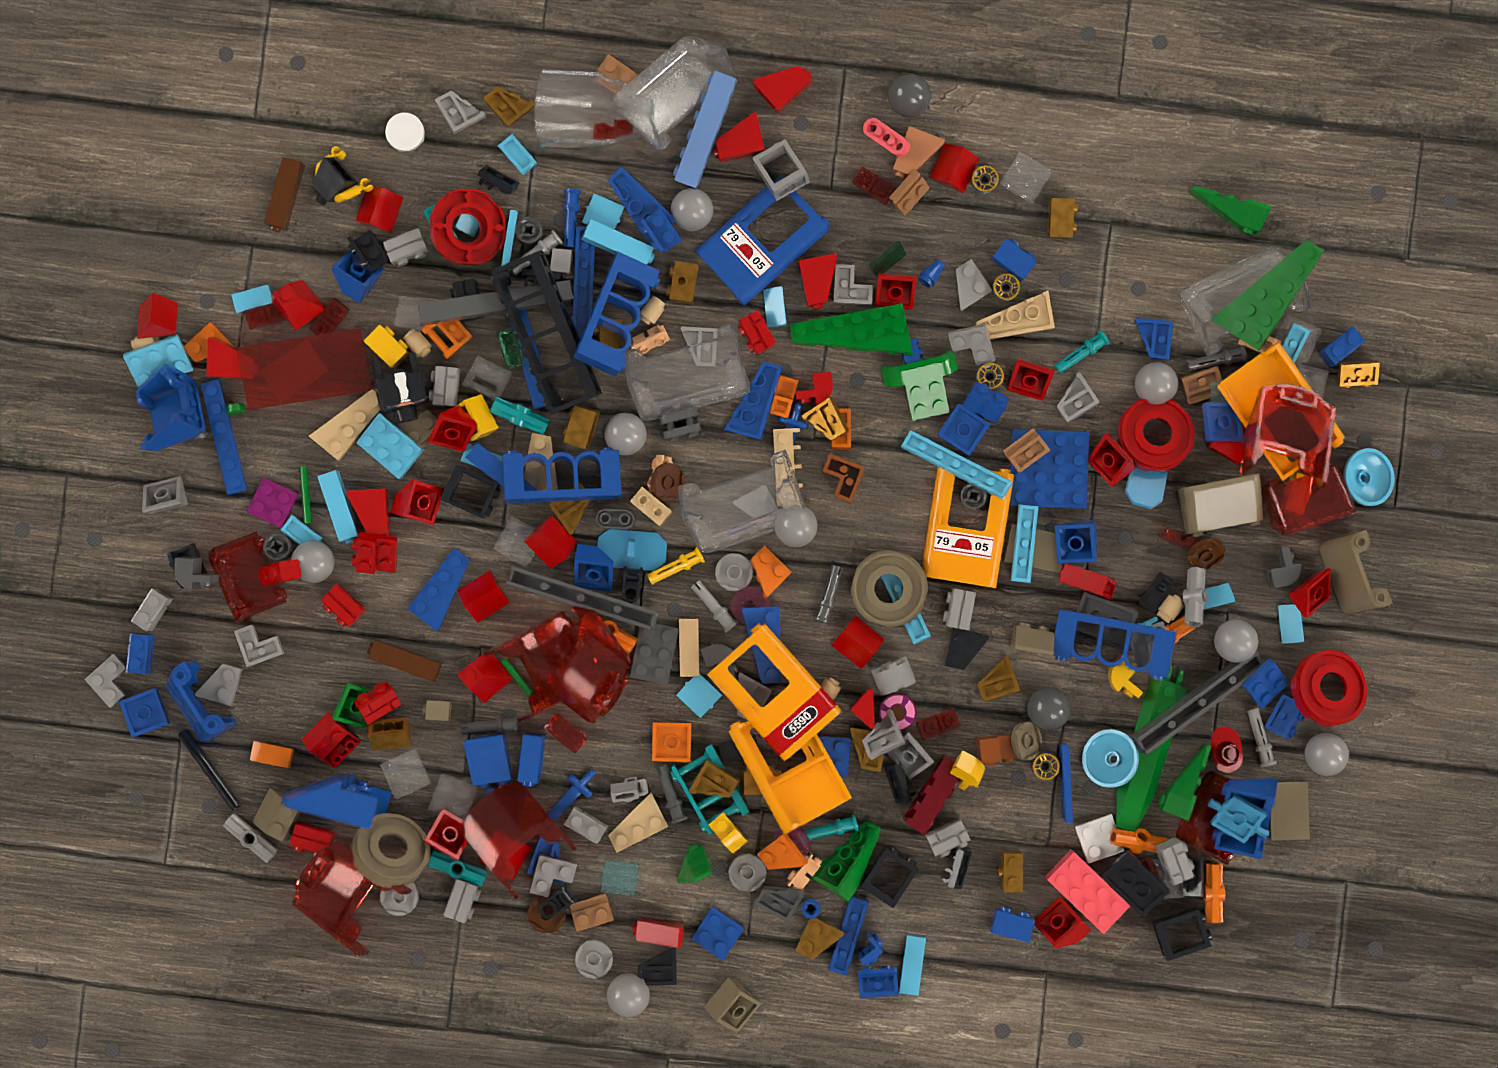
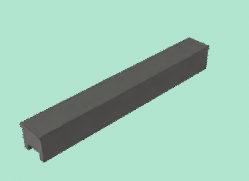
(484, 304)
(583, 598)
(1194, 704)

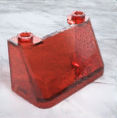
(1295, 509)
(239, 579)
(1198, 829)

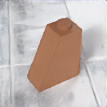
(922, 149)

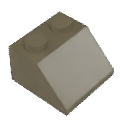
(1033, 640)
(274, 817)
(732, 1005)

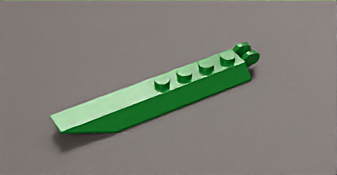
(1137, 794)

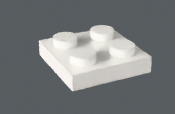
(1095, 838)

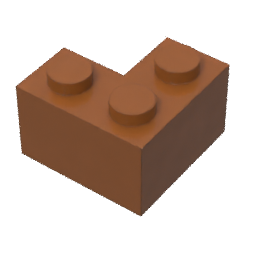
(848, 475)
(994, 748)

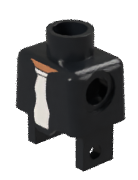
(400, 391)

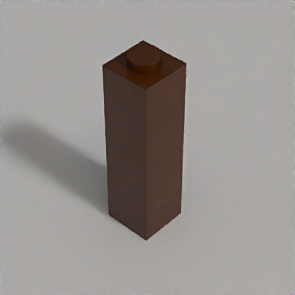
(284, 194)
(404, 660)

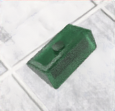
(887, 259)
(510, 349)

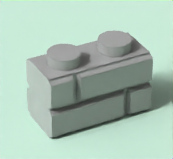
(406, 247)
(445, 386)
(151, 609)
(959, 609)
(586, 825)
(947, 837)
(1175, 861)
(461, 900)

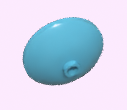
(1376, 477)
(1098, 758)

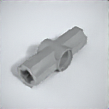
(1195, 597)
(240, 830)

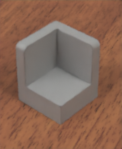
(561, 261)

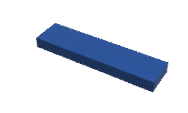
(491, 465)
(1065, 776)
(846, 945)

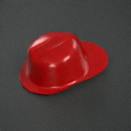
(1226, 749)

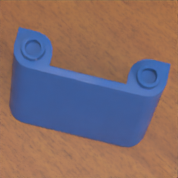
(173, 408)
(179, 686)
(1258, 792)

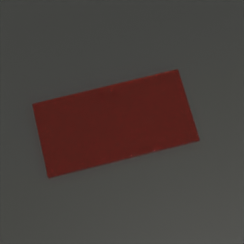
(304, 369)

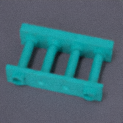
(739, 804)

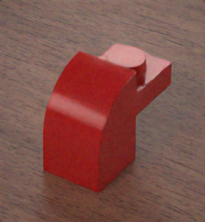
(822, 389)

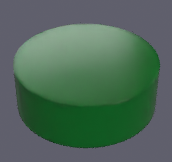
(235, 409)

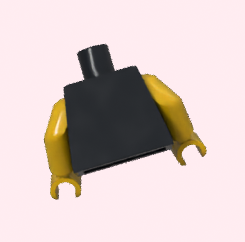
(335, 181)

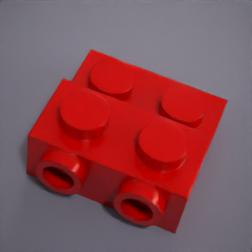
(375, 553)

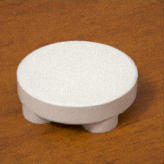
(404, 132)

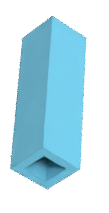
(615, 241)
(339, 506)

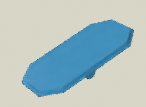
(1146, 488)
(633, 548)

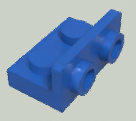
(661, 231)
(1284, 718)

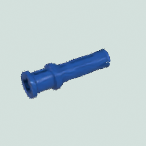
(571, 208)

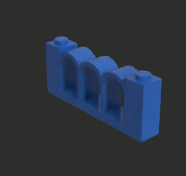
(632, 273)
(609, 474)
(1161, 652)

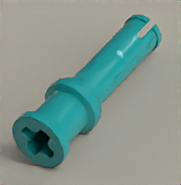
(1090, 347)
(837, 827)

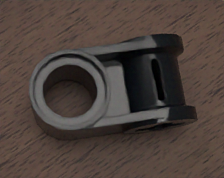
(632, 582)
(558, 902)

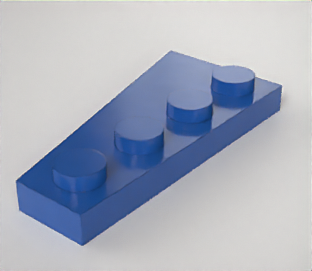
(636, 199)
(755, 407)
(436, 596)
(770, 616)

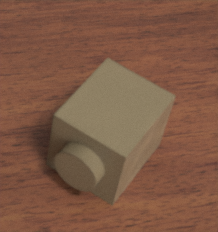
(437, 710)

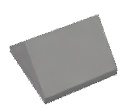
(163, 495)
(911, 756)

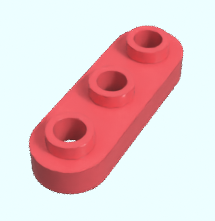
(882, 133)

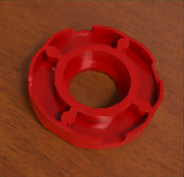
(484, 210)
(1152, 457)
(1307, 691)

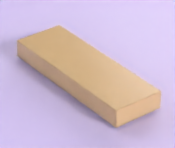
(689, 647)

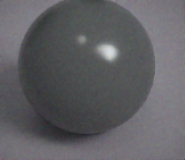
(909, 95)
(1048, 708)

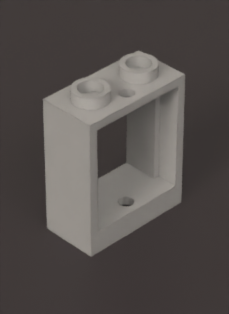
(788, 184)

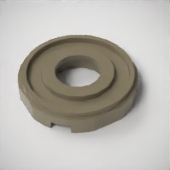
(913, 595)
(388, 871)

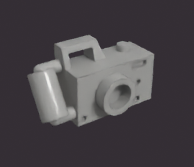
(628, 790)

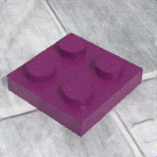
(272, 502)

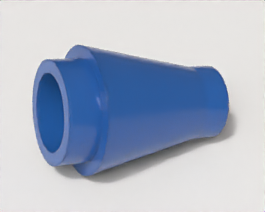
(931, 274)
(813, 912)

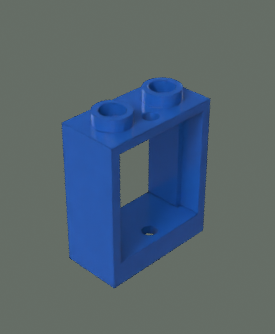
(531, 758)

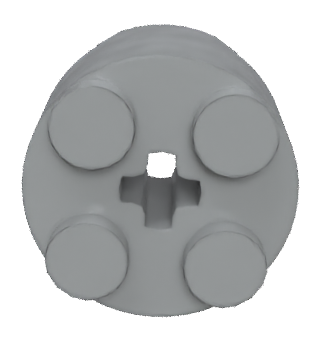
(893, 676)

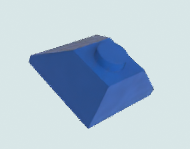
(353, 279)
(1076, 542)
(593, 568)

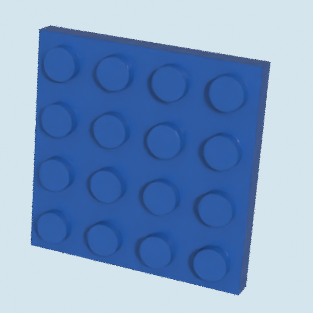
(1057, 477)

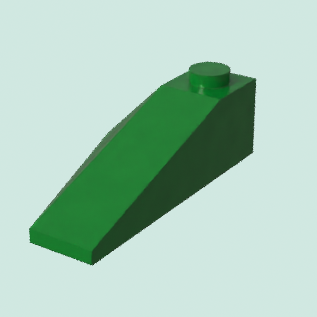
(1242, 215)
(1180, 796)
(695, 865)
(846, 867)

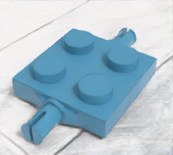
(1238, 818)

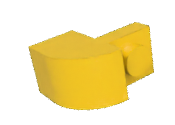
(1119, 677)
(968, 769)
(728, 833)

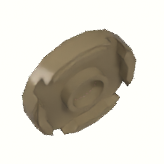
(1026, 740)

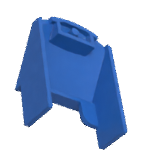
(340, 800)

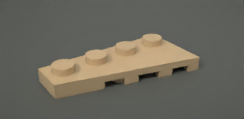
(1023, 318)
(347, 426)

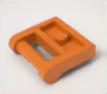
(454, 331)

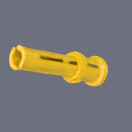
(685, 562)

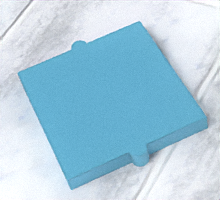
(603, 212)
(699, 695)

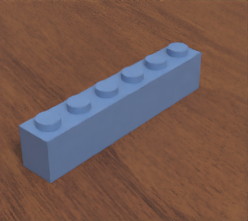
(705, 130)

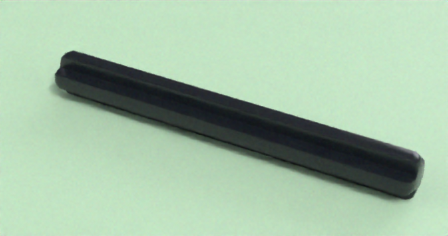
(208, 768)

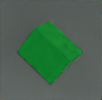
(346, 709)

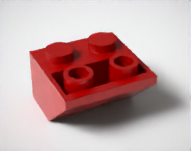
(330, 740)

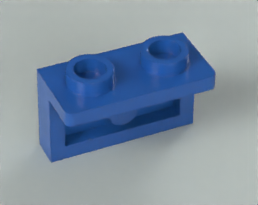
(870, 954)
(877, 982)

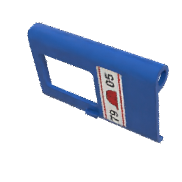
(743, 260)

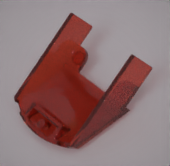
(1292, 424)
(542, 645)
(592, 670)
(503, 824)
(333, 891)

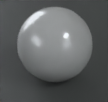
(692, 209)
(1156, 383)
(625, 433)
(796, 527)
(315, 561)
(1236, 640)
(1326, 754)
(628, 995)

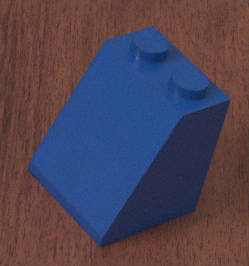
(489, 760)

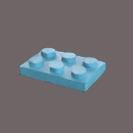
(150, 358)
(390, 446)

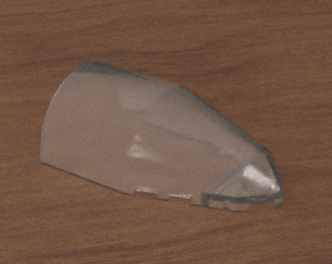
(570, 105)

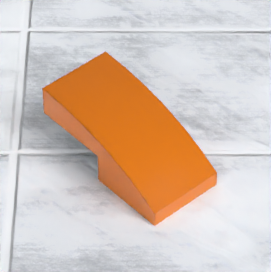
(784, 396)
(844, 441)
(271, 754)

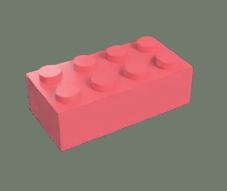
(1087, 891)

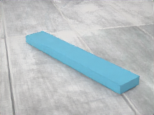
(956, 465)

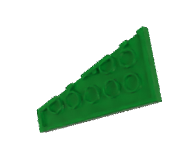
(1263, 304)
(864, 330)

